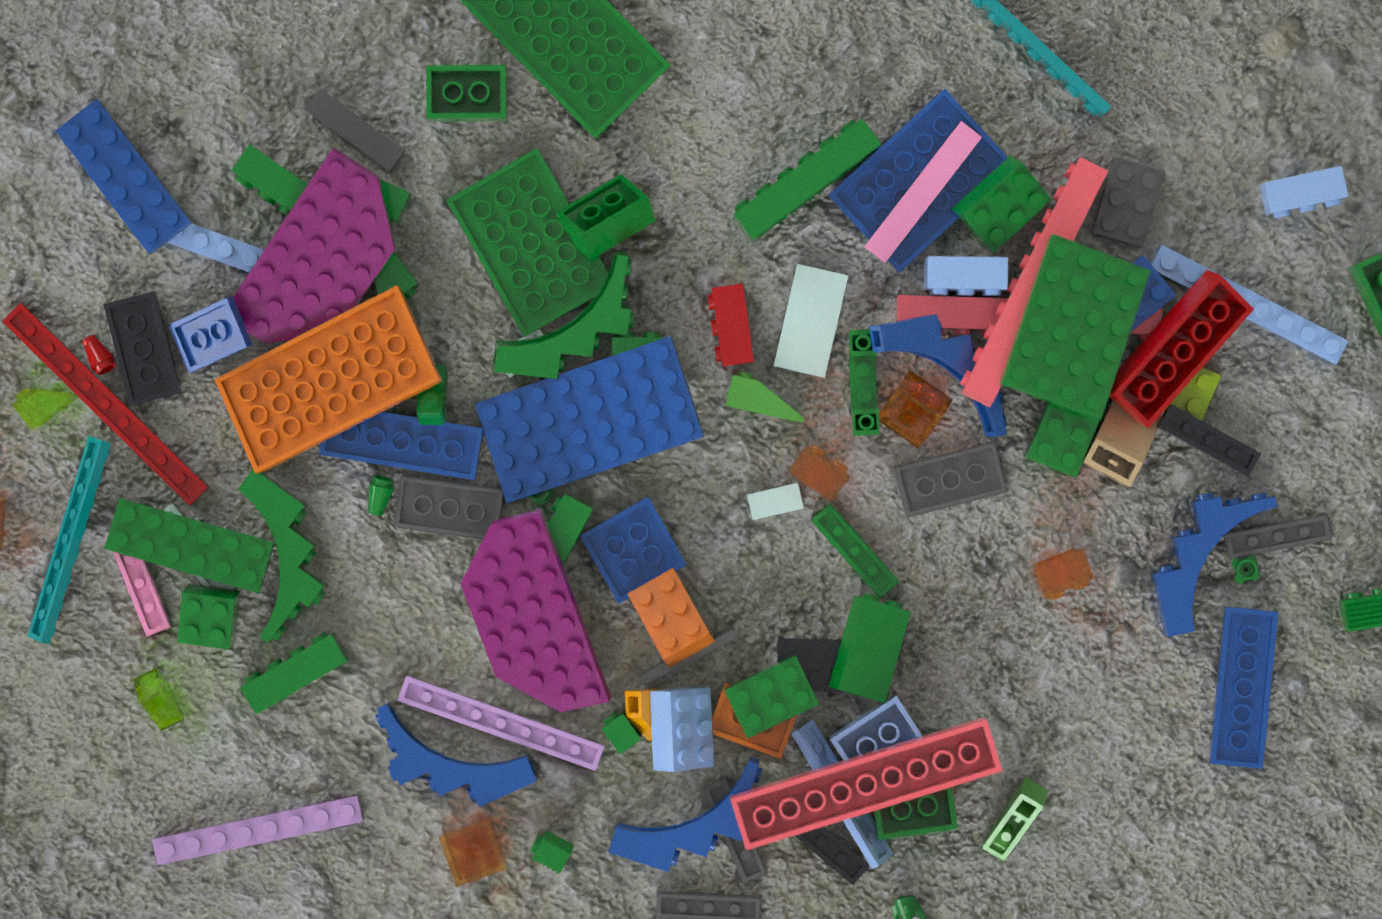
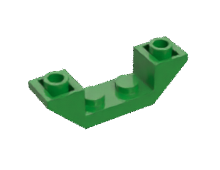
(863, 384)

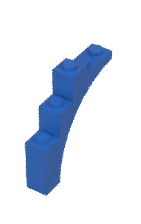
(955, 354)
(1212, 520)
(415, 759)
(658, 844)

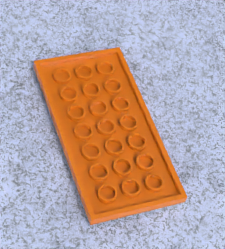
(328, 380)

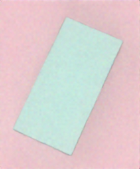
(810, 320)

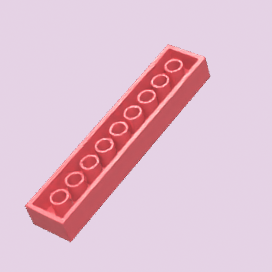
(866, 783)

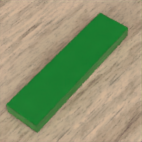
(854, 550)

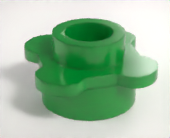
(1250, 563)

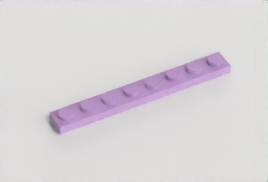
(501, 722)
(257, 830)

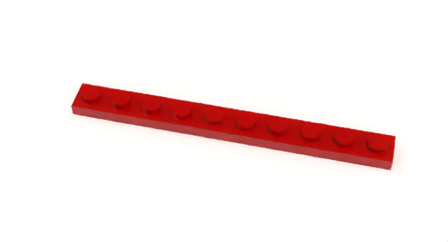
(105, 404)

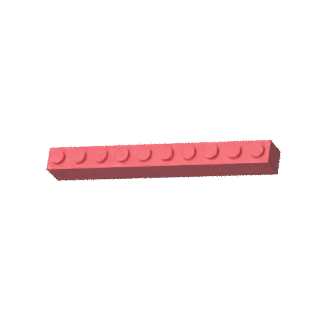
(1064, 221)
(976, 313)

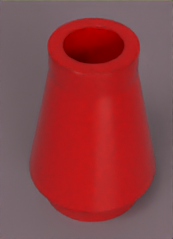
(98, 355)

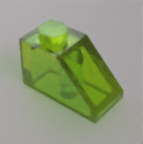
(40, 405)
(158, 699)

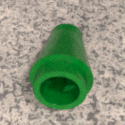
(379, 494)

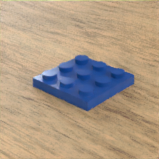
(632, 548)

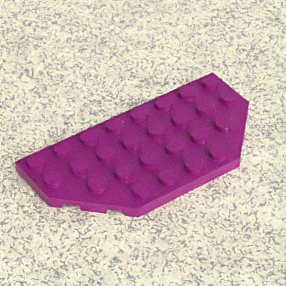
(320, 254)
(531, 615)

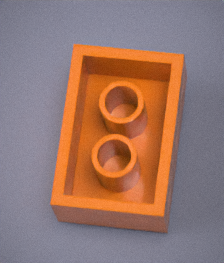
(671, 617)

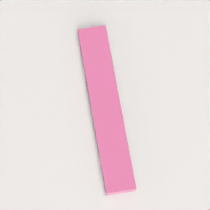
(922, 192)

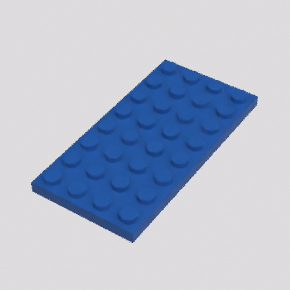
(589, 419)

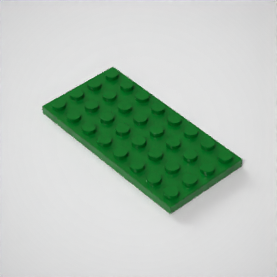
(577, 53)

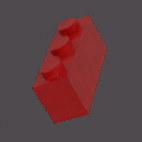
(731, 325)

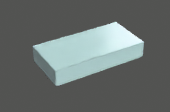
(775, 501)

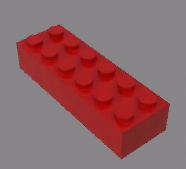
(1178, 348)

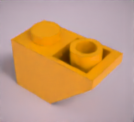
(639, 711)

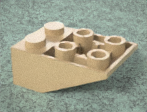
(1119, 445)

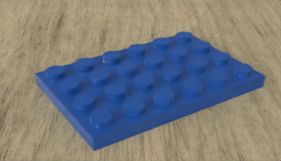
(888, 173)

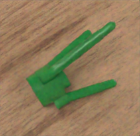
(906, 907)

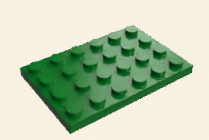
(524, 244)
(1075, 327)

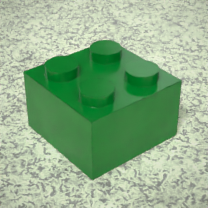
(208, 616)

